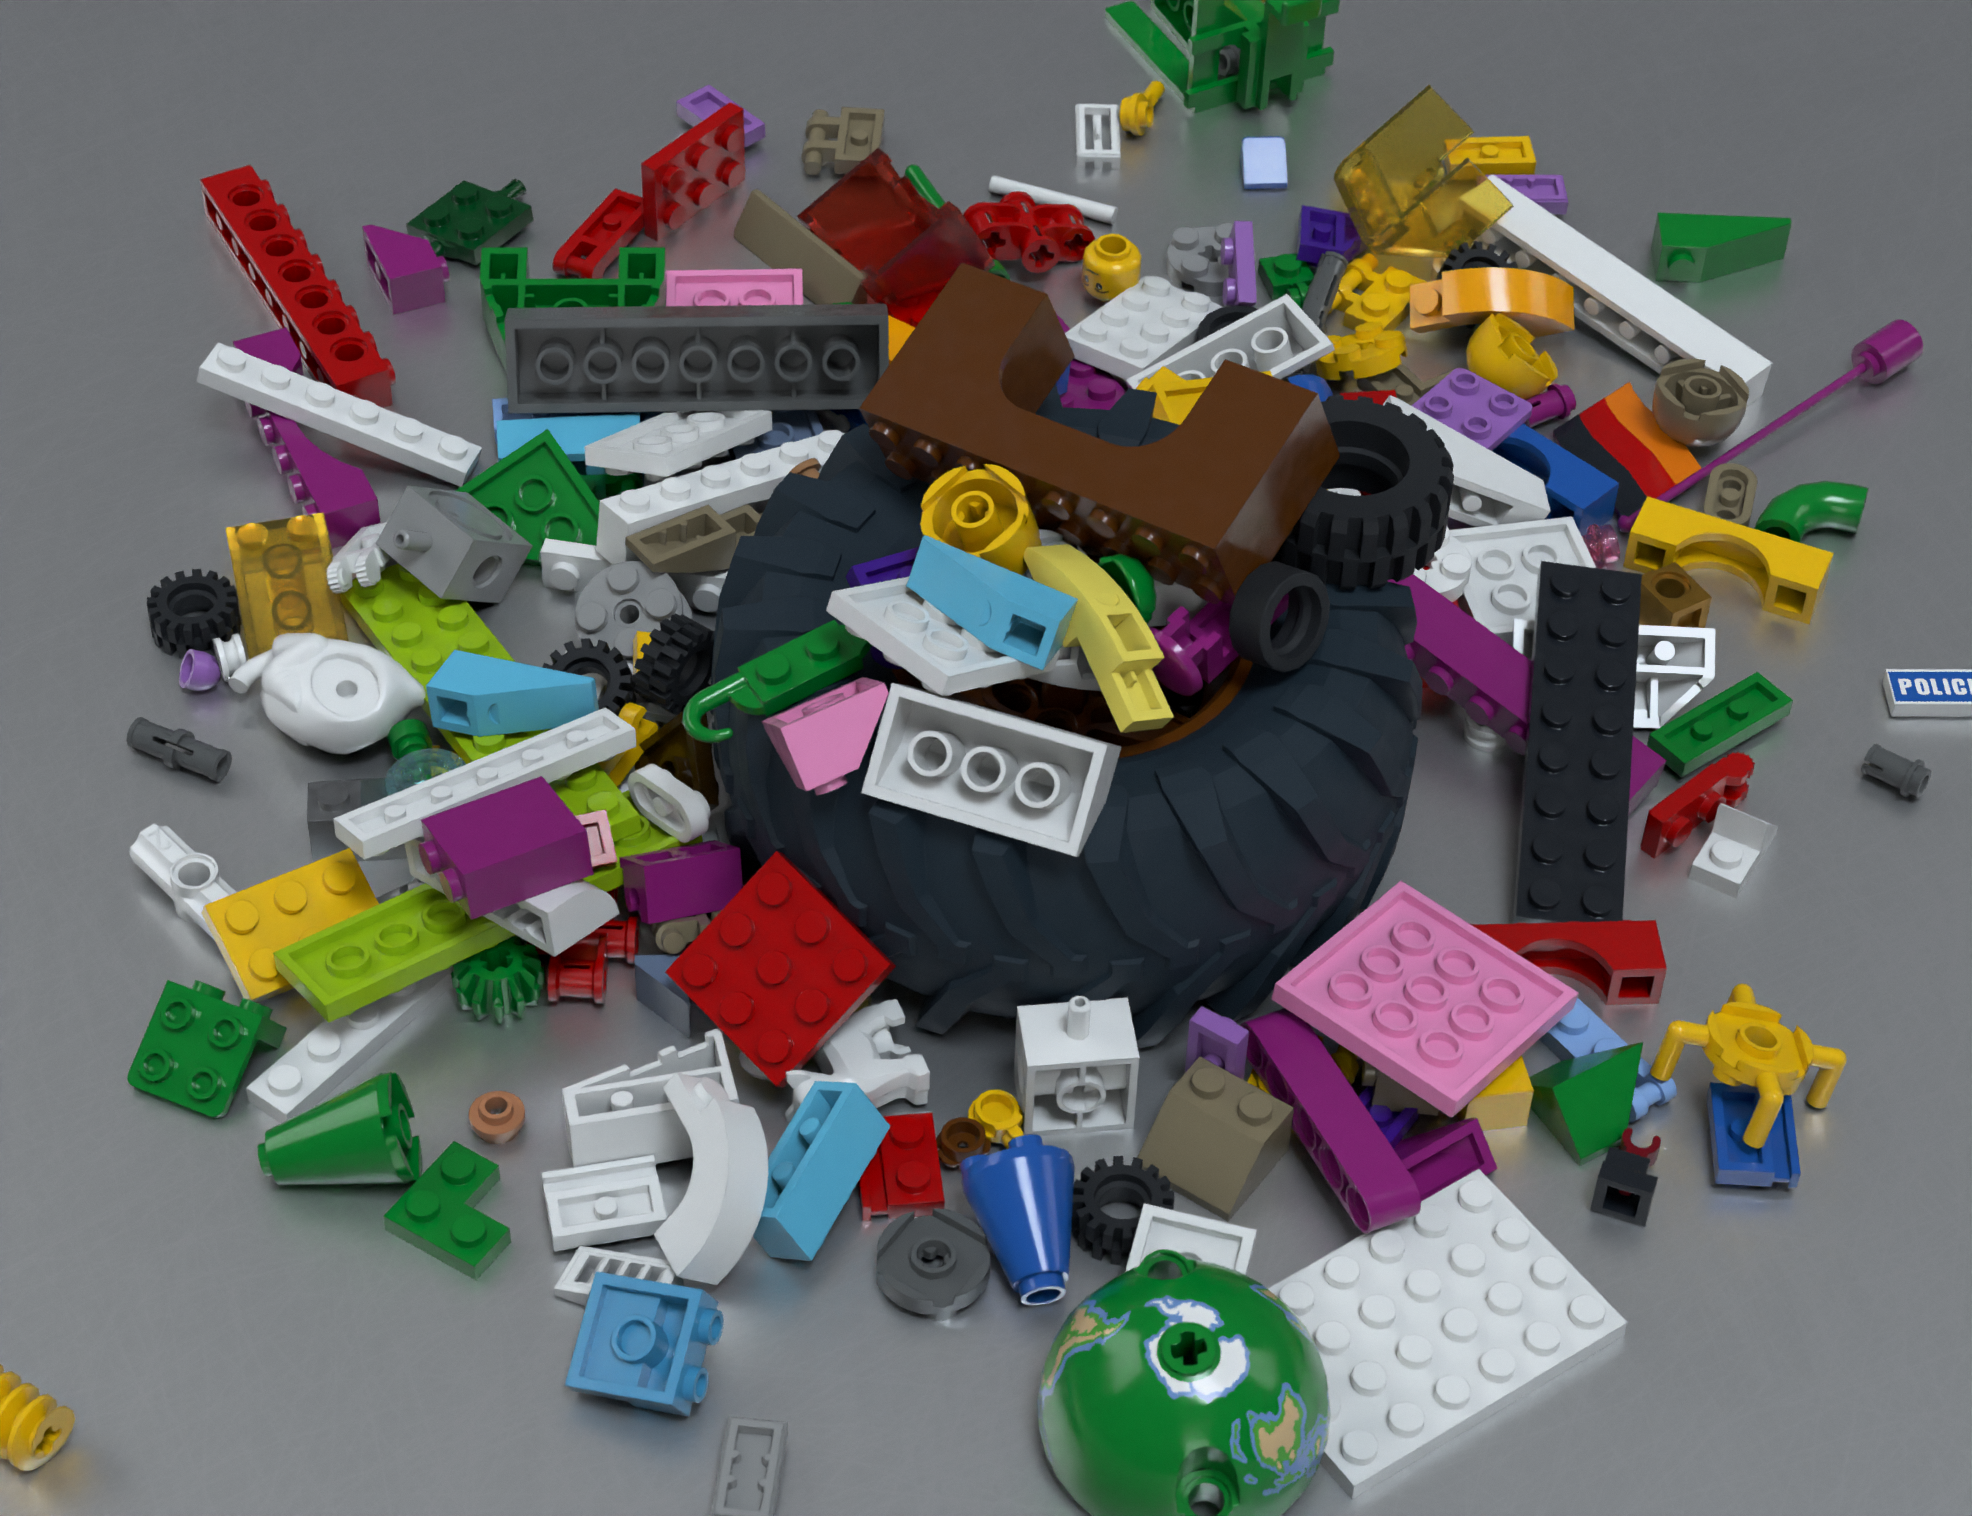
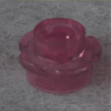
(1602, 544)

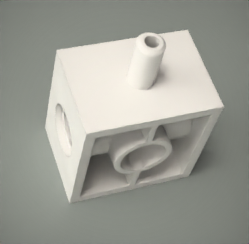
(1076, 1066)

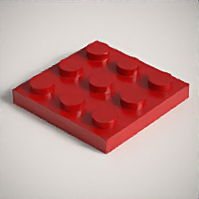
(780, 969)

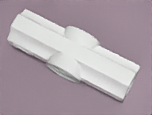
(180, 872)

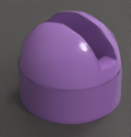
(199, 671)

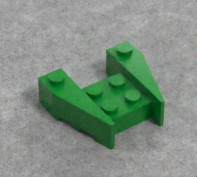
(507, 284)

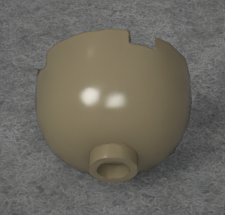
(1698, 402)

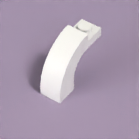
(726, 1183)

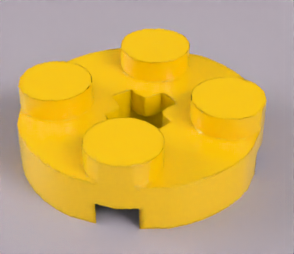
(1364, 352)

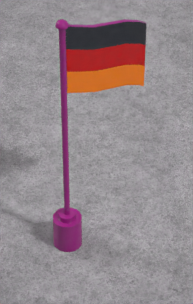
(1629, 446)

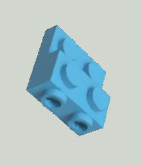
(645, 1343)

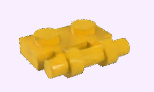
(1384, 296)

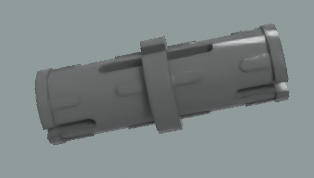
(205, 758)

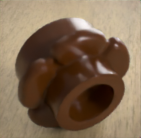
(961, 1133)

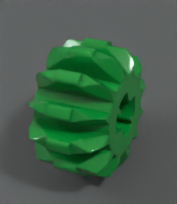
(499, 980)

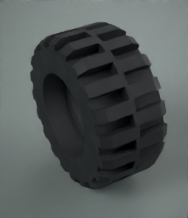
(1394, 528)

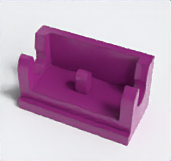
(681, 880)

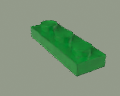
(1720, 724)

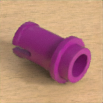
(1555, 402)

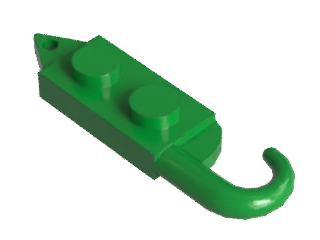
(779, 678)

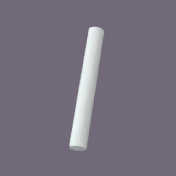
(1088, 208)

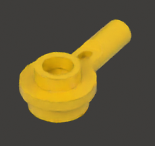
(1138, 110)
(998, 1115)

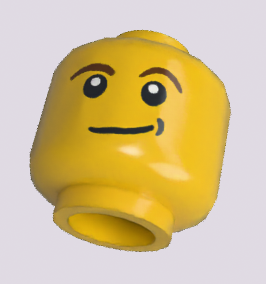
(1110, 266)

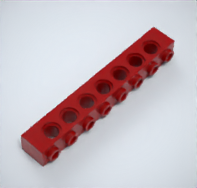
(295, 286)

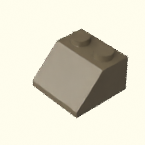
(1217, 1138)

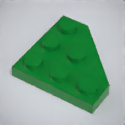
(539, 495)

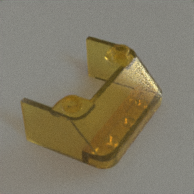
(1399, 190)

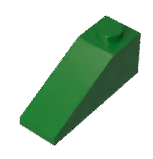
(1714, 245)

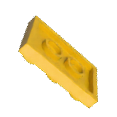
(282, 912)

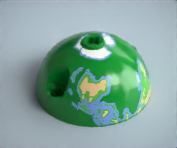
(1135, 1422)

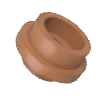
(497, 1116)

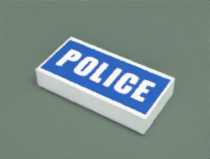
(1928, 692)

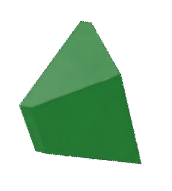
(1588, 1100)

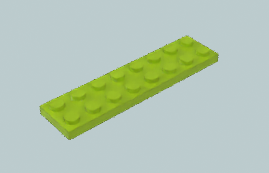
(415, 938)

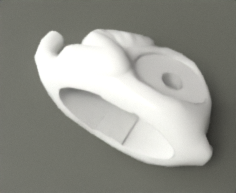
(330, 691)

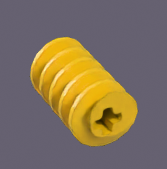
(30, 1423)

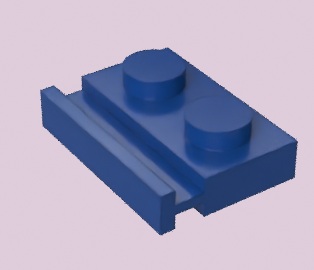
(1733, 1159)

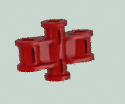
(1038, 230)
(584, 966)

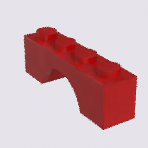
(1613, 958)

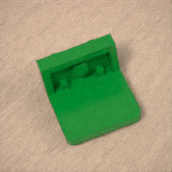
(200, 1047)

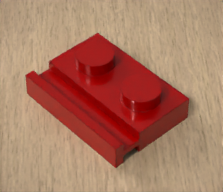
(903, 1171)

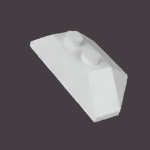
(1669, 672)

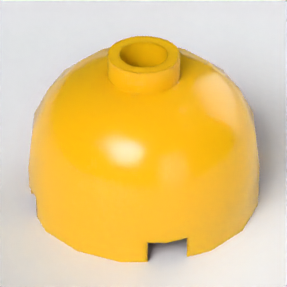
(1504, 355)

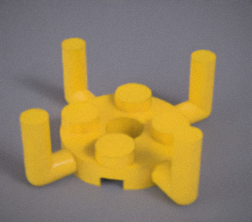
(1754, 1050)

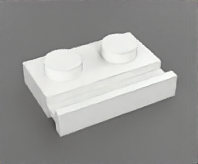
(603, 1202)

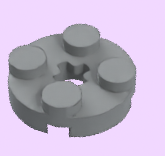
(1190, 256)

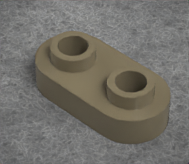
(1731, 493)

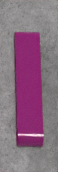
(1331, 1121)

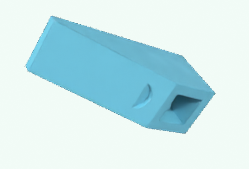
(993, 602)
(504, 697)

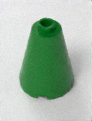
(347, 1139)

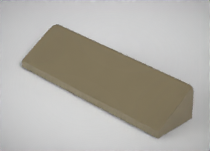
(788, 244)

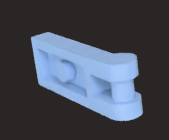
(1585, 1033)

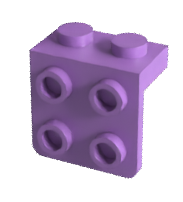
(1475, 407)

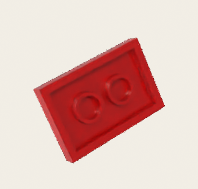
(693, 171)

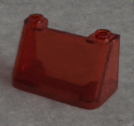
(893, 232)

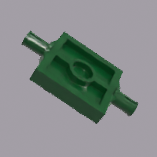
(472, 219)

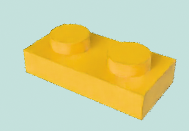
(1495, 155)

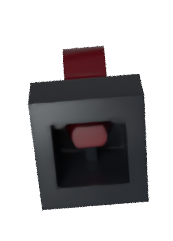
(1623, 1182)

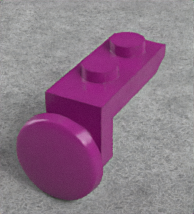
(1197, 646)

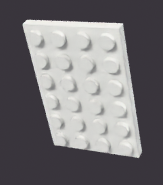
(1440, 1327)

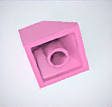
(828, 734)

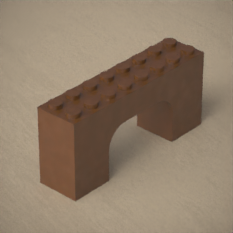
(1189, 506)

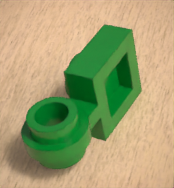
(1285, 276)

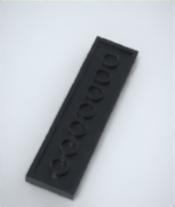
(1578, 746)

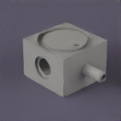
(453, 544)

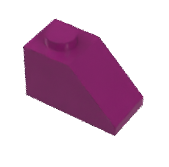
(405, 269)

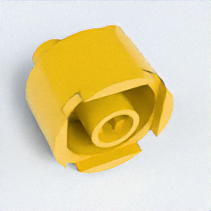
(982, 515)

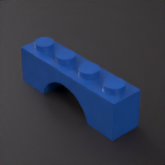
(1570, 483)

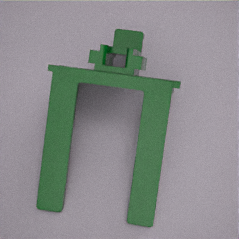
(1277, 49)

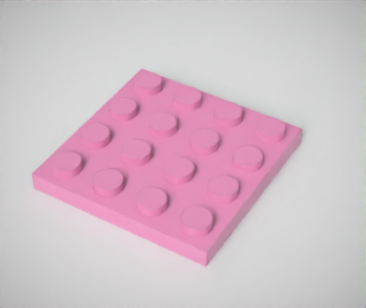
(1425, 997)

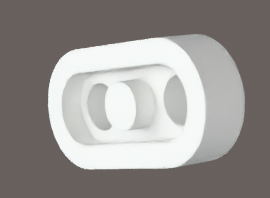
(669, 802)

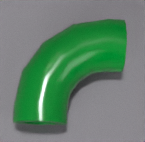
(1814, 508)

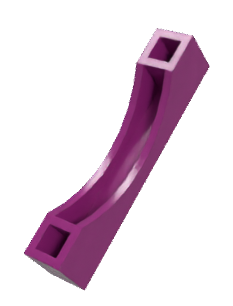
(313, 475)

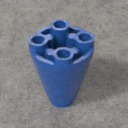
(1025, 1213)

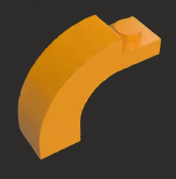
(1471, 295)

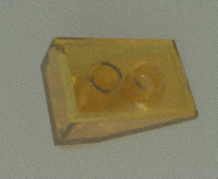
(283, 580)

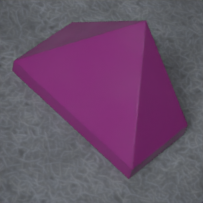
(1445, 1155)

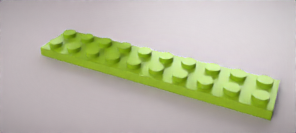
(422, 632)

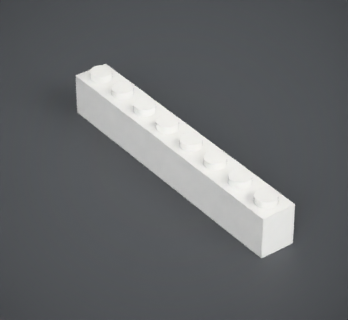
(1617, 297)

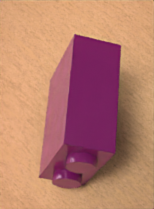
(505, 847)

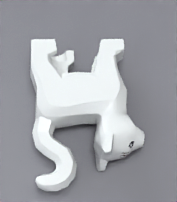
(862, 1055)

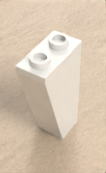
(1485, 485)

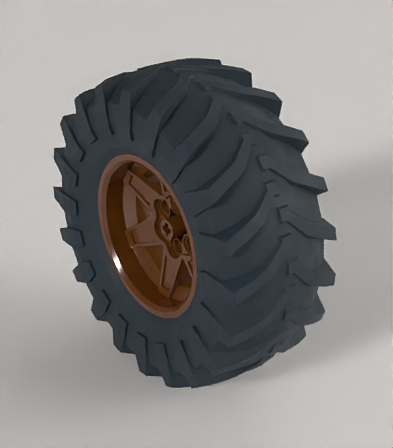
(1221, 835)

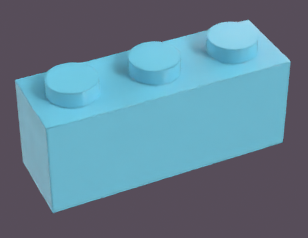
(570, 433)
(817, 1168)

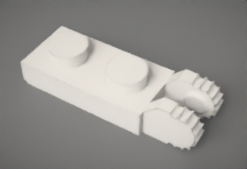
(358, 556)

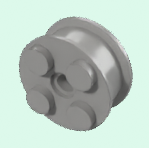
(625, 601)

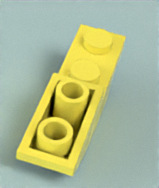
(1110, 633)

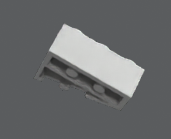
(628, 1111)

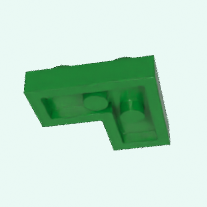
(441, 1215)

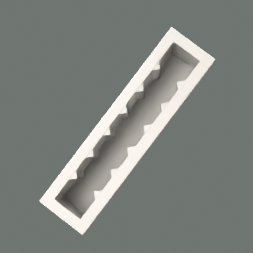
(546, 920)

